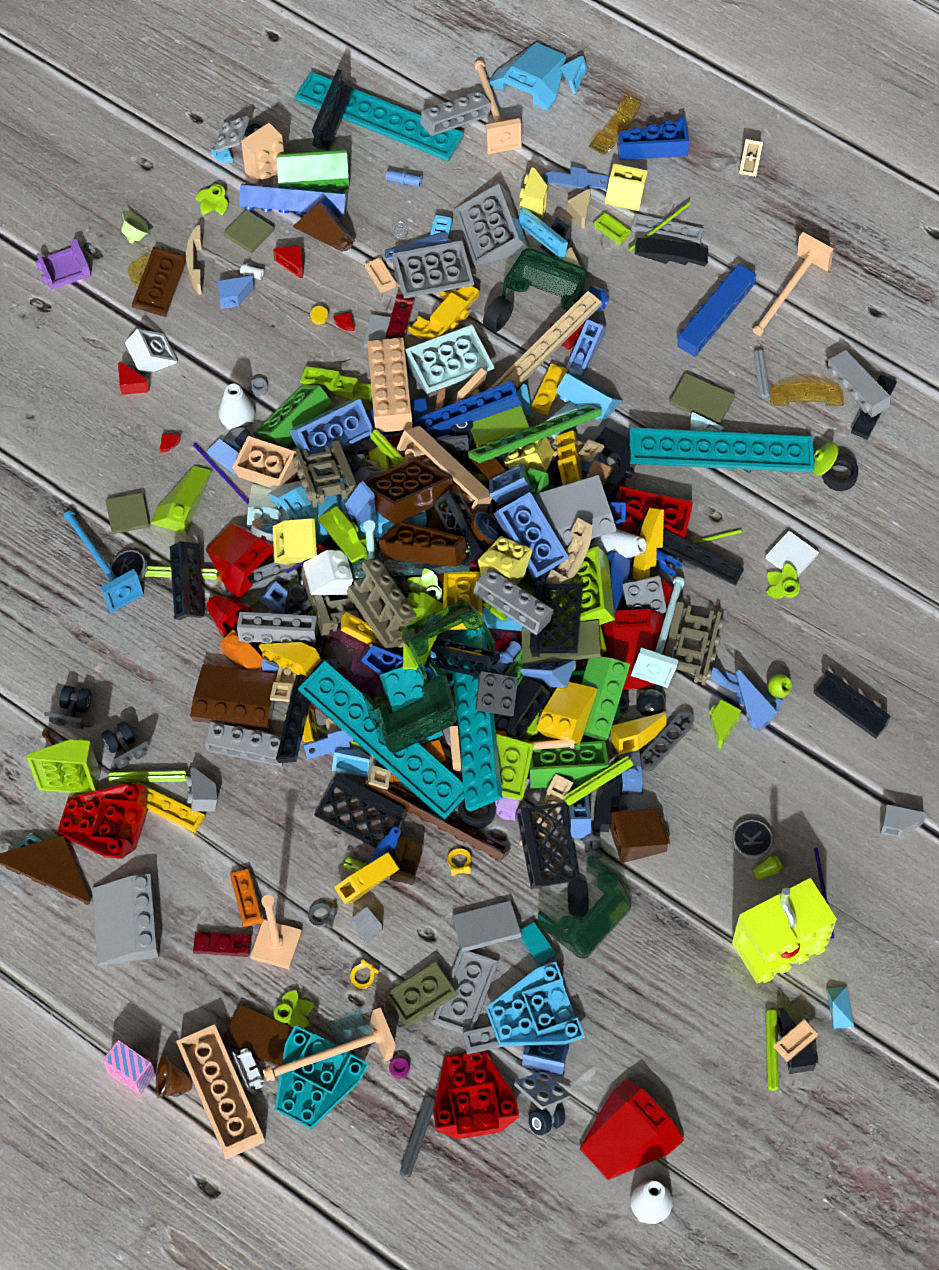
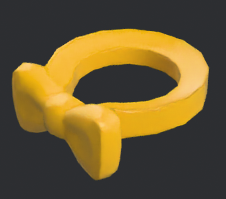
(454, 869)
(373, 970)

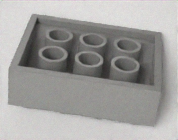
(491, 226)
(432, 269)
(576, 500)
(125, 920)

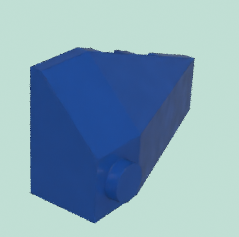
(619, 574)

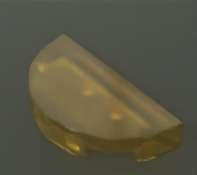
(137, 269)

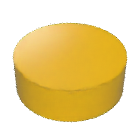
(319, 315)

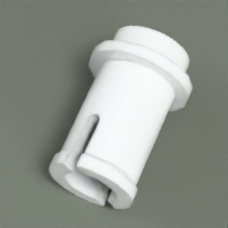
(247, 270)

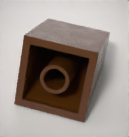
(326, 227)
(638, 834)

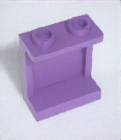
(63, 266)

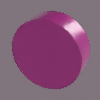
(399, 1067)

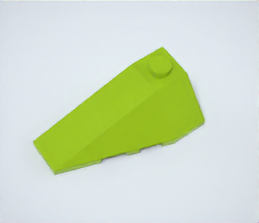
(181, 503)
(423, 606)

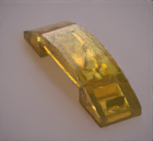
(620, 122)
(806, 392)

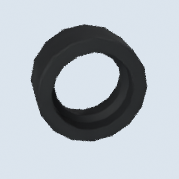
(498, 314)
(842, 485)
(474, 822)

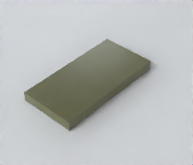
(587, 648)

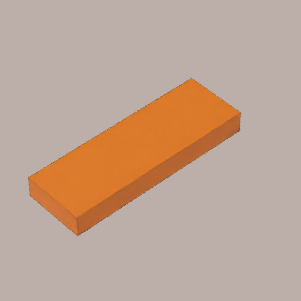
(246, 897)

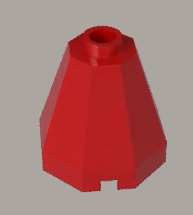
(225, 613)

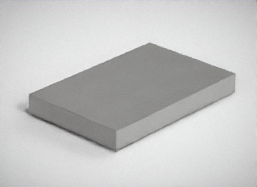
(486, 926)

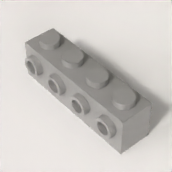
(455, 113)
(858, 383)
(513, 601)
(277, 628)
(243, 743)

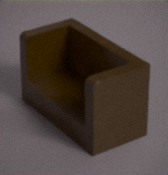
(407, 858)

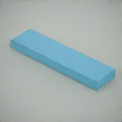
(542, 233)

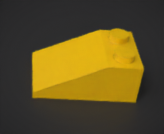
(460, 587)
(567, 713)

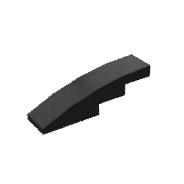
(669, 250)

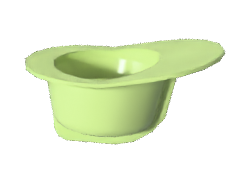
(134, 227)

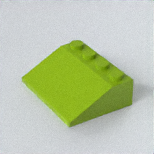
(597, 589)
(66, 767)

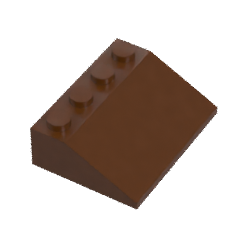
(407, 489)
(233, 697)

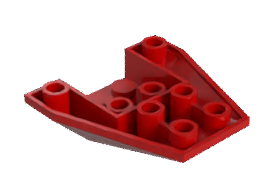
(237, 555)
(628, 635)
(106, 820)
(472, 1097)
(629, 1132)

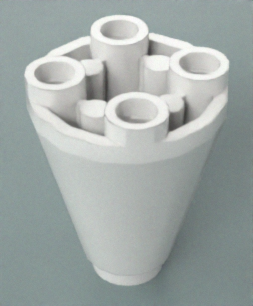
(236, 408)
(620, 542)
(650, 1207)

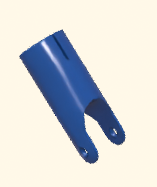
(663, 559)
(387, 844)

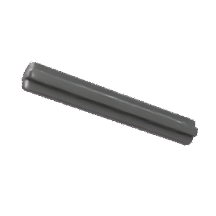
(417, 1137)

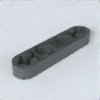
(668, 742)

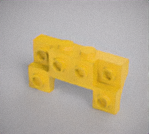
(447, 315)

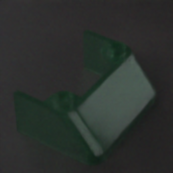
(547, 274)
(417, 634)
(418, 719)
(587, 934)

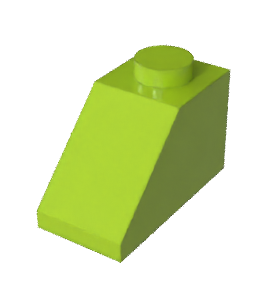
(723, 721)

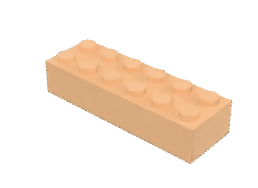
(389, 385)
(419, 444)
(220, 1091)

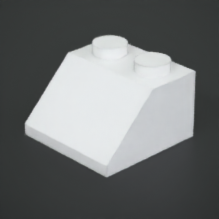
(150, 350)
(328, 573)

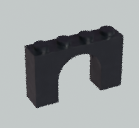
(617, 448)

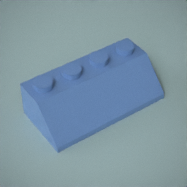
(343, 423)
(527, 525)

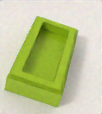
(612, 228)

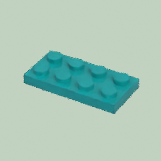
(402, 689)

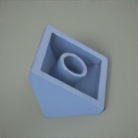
(509, 484)
(551, 673)
(546, 1058)

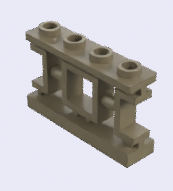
(323, 463)
(366, 597)
(322, 605)
(676, 640)

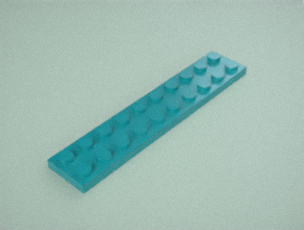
(383, 118)
(721, 450)
(475, 733)
(411, 766)

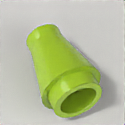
(768, 867)

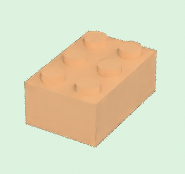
(260, 153)
(265, 463)

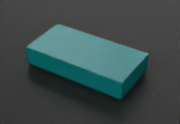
(537, 944)

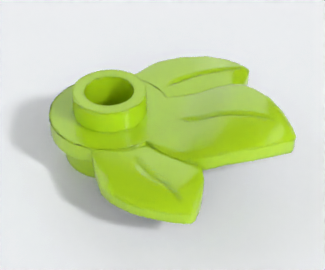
(210, 201)
(781, 581)
(425, 583)
(296, 1009)

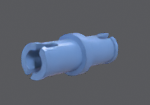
(403, 178)
(506, 658)

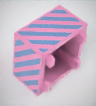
(129, 1067)

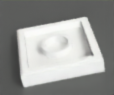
(792, 551)

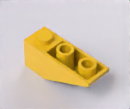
(294, 656)
(636, 733)
(366, 879)

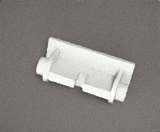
(249, 1078)

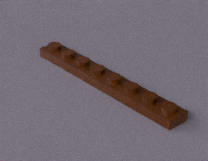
(452, 825)

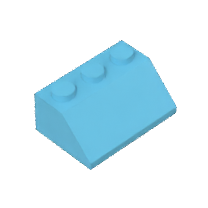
(585, 393)

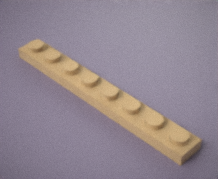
(550, 341)

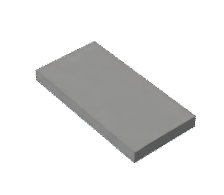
(472, 981)

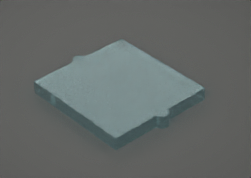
(350, 1029)

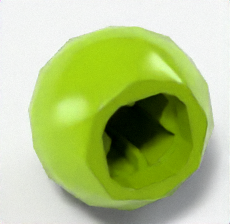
(779, 685)

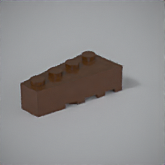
(422, 545)

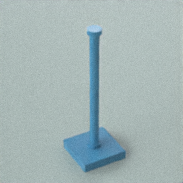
(119, 590)

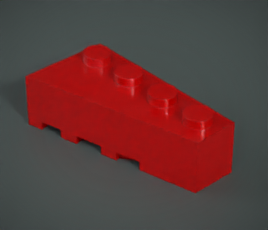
(676, 511)

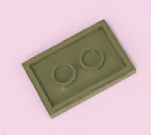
(702, 399)
(420, 994)

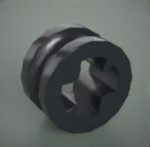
(624, 697)

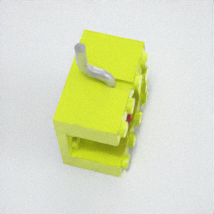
(784, 931)

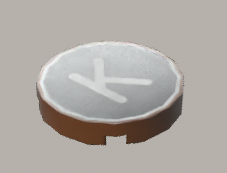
(486, 527)

